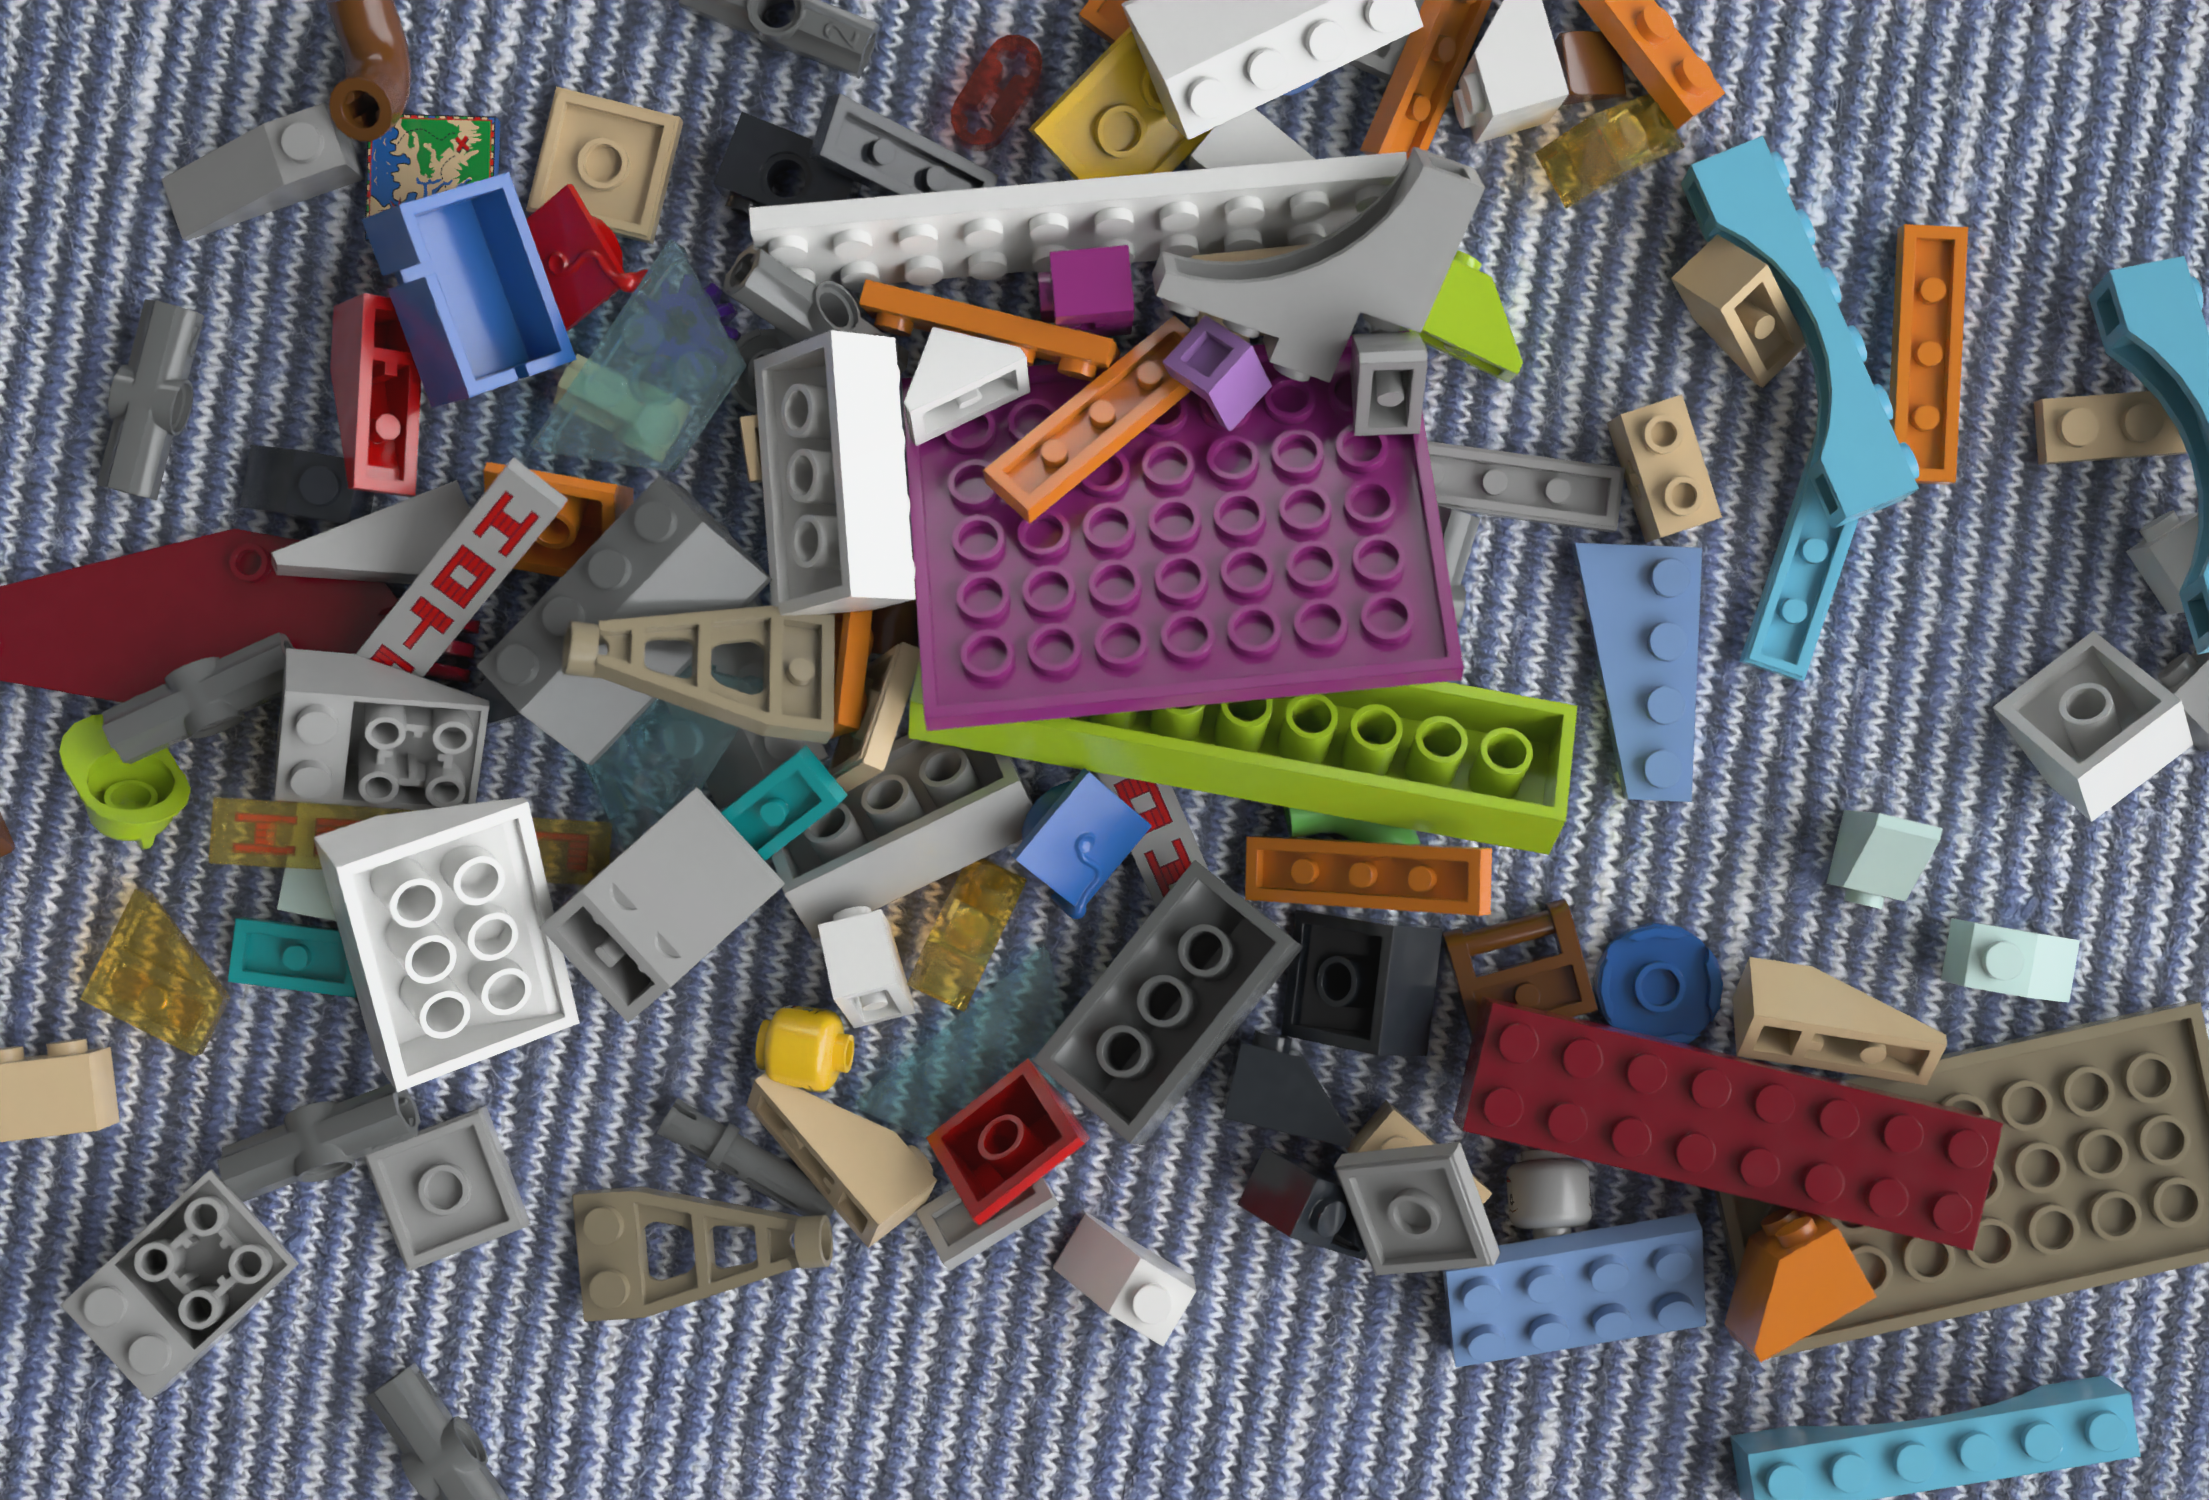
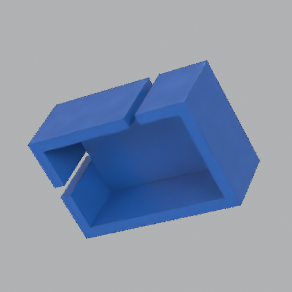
(469, 289)

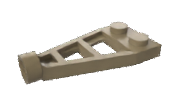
(796, 668)
(615, 1254)

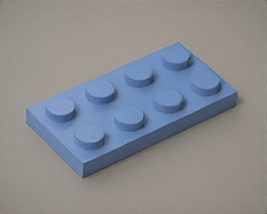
(1578, 1291)

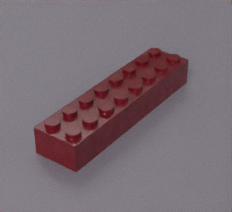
(1727, 1123)

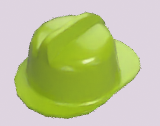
(121, 797)

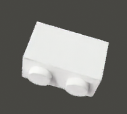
(1512, 75)
(2095, 725)

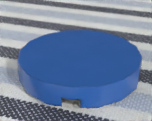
(1658, 983)

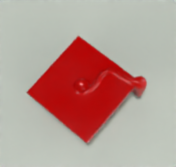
(578, 256)

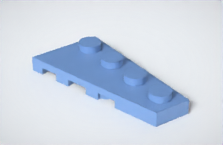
(1646, 649)

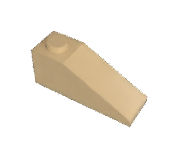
(1822, 1023)
(849, 1159)

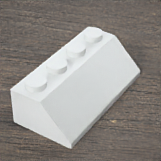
(1237, 54)
(834, 475)

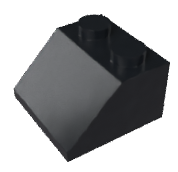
(1362, 983)

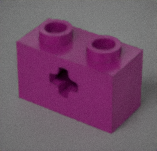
(1089, 290)

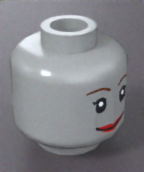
(1548, 1193)

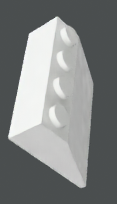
(447, 935)

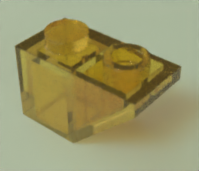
(1608, 149)
(966, 933)

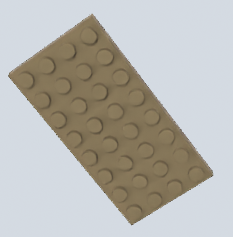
(2088, 1182)

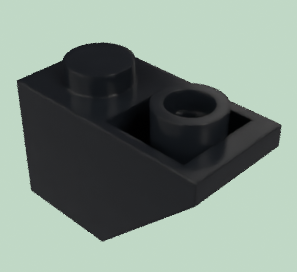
(1302, 1203)

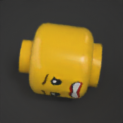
(804, 1048)

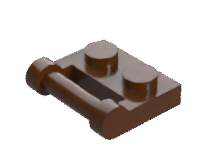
(1546, 983)

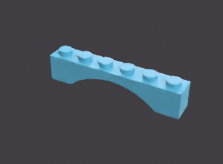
(2158, 332)
(1855, 451)
(2024, 1435)

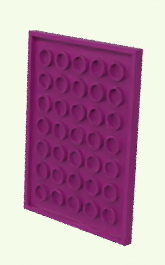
(1180, 563)

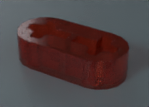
(984, 84)

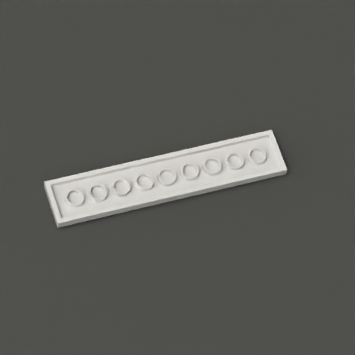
(1017, 226)

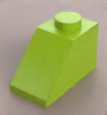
(1471, 321)

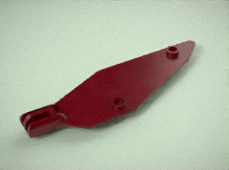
(141, 615)

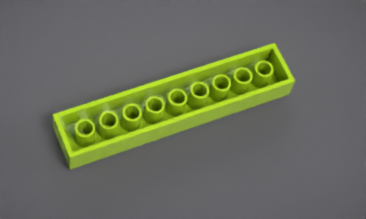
(1391, 756)

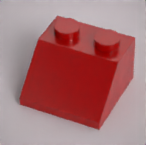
(1006, 1140)

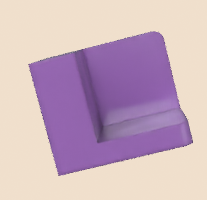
(1219, 370)

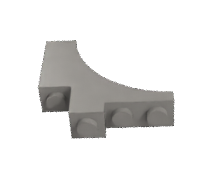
(1377, 264)

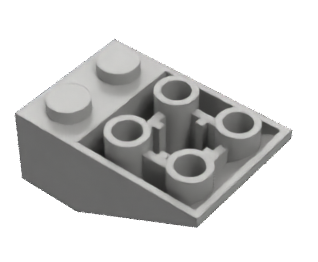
(374, 735)
(662, 905)
(180, 1285)

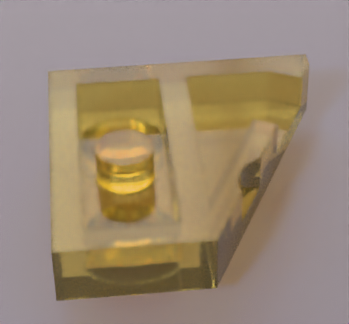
(157, 978)

